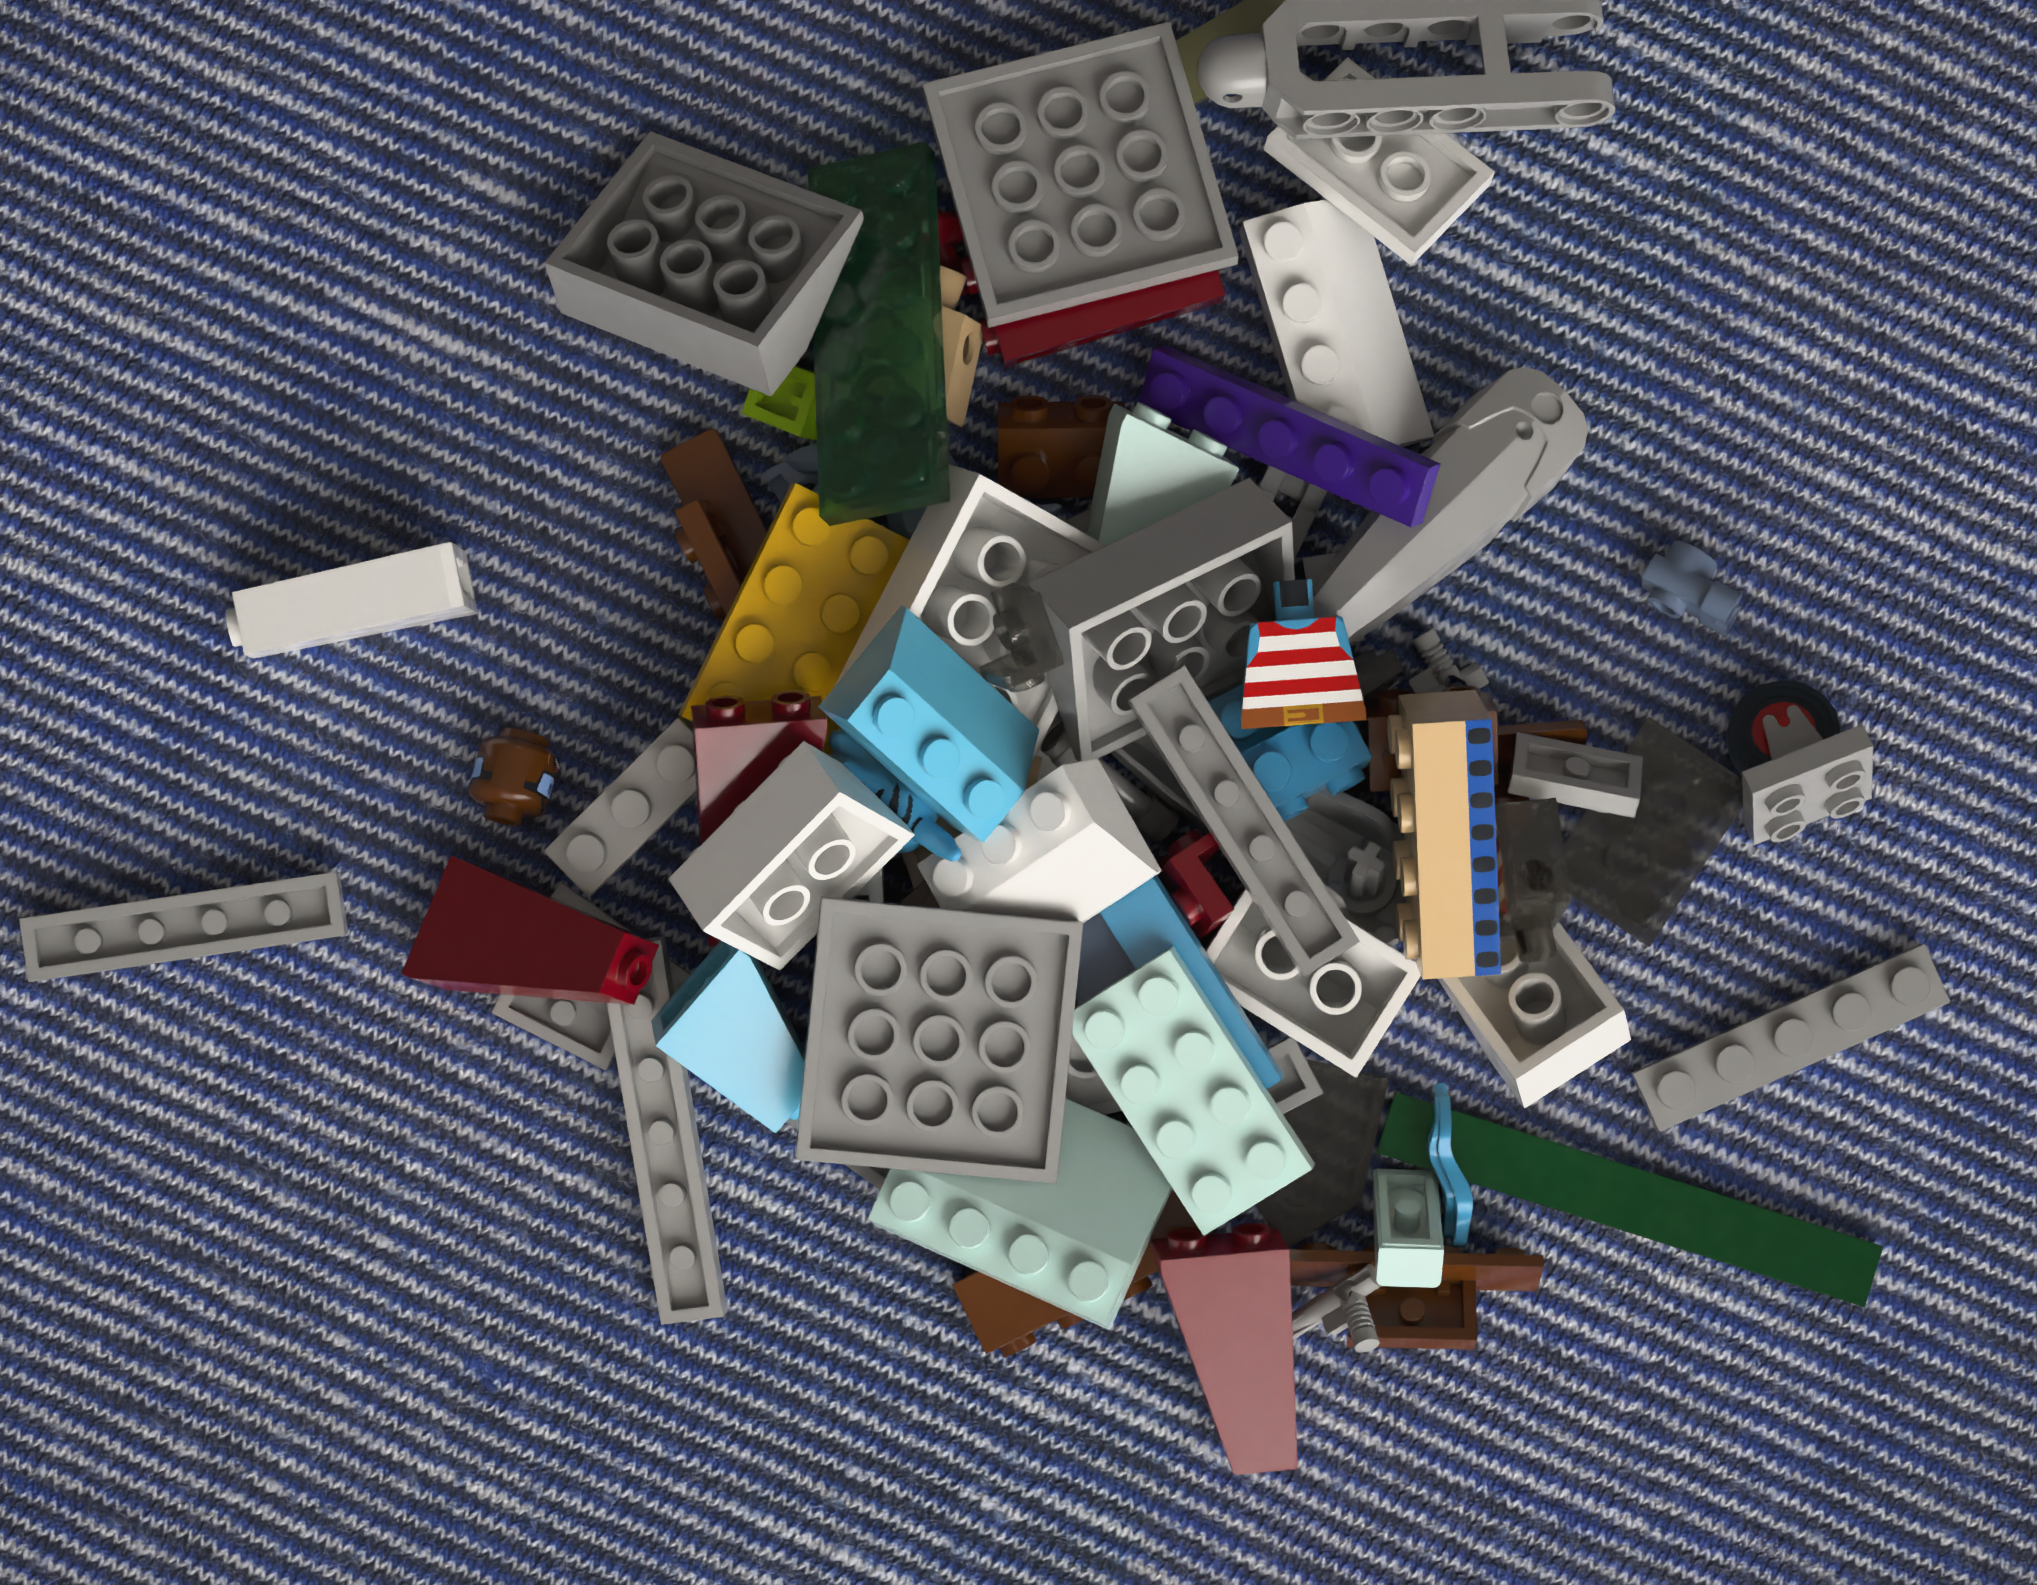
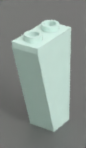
(1152, 472)

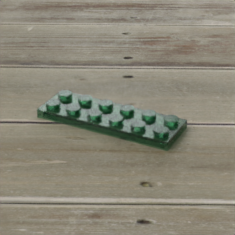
(882, 343)

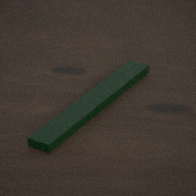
(1638, 1202)

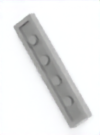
(1243, 821)
(183, 926)
(1790, 1037)

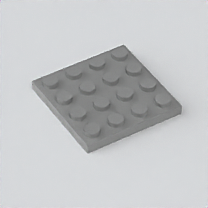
(1079, 174)
(938, 1040)

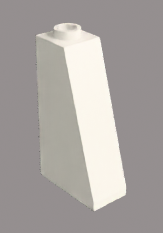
(353, 601)

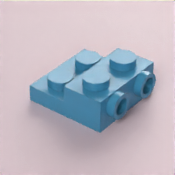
(1296, 758)

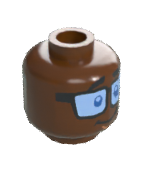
(513, 776)

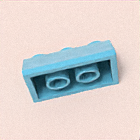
(936, 725)

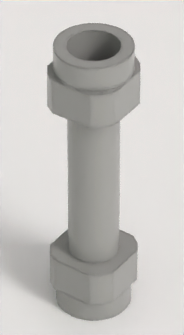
(1149, 812)

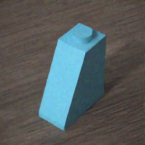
(735, 1036)

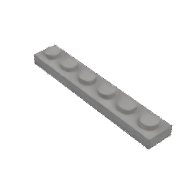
(667, 1157)

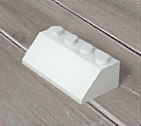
(1335, 320)

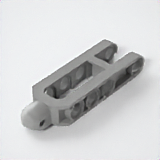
(1267, 71)

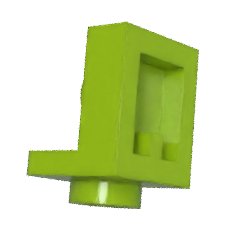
(790, 407)

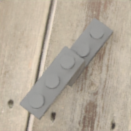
(629, 810)

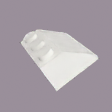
(784, 847)
(1054, 855)
(1331, 1011)

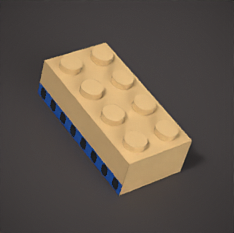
(1448, 834)

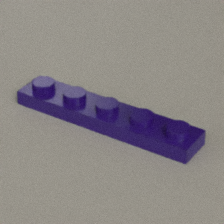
(1290, 436)

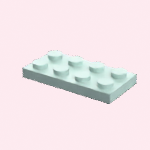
(1189, 1091)

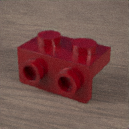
(1192, 885)

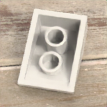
(1540, 1017)

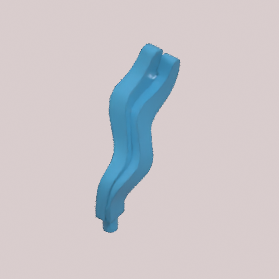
(1455, 1188)

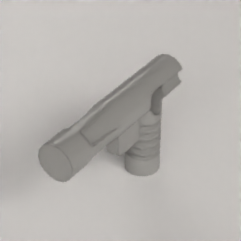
(1440, 667)
(1340, 1311)

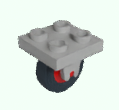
(1795, 760)

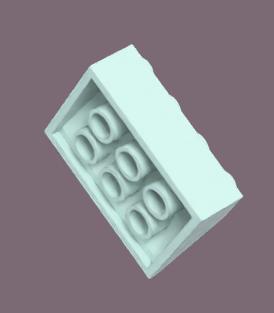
(1056, 1241)

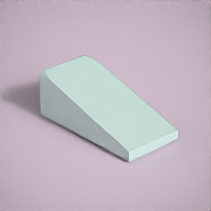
(1407, 1228)

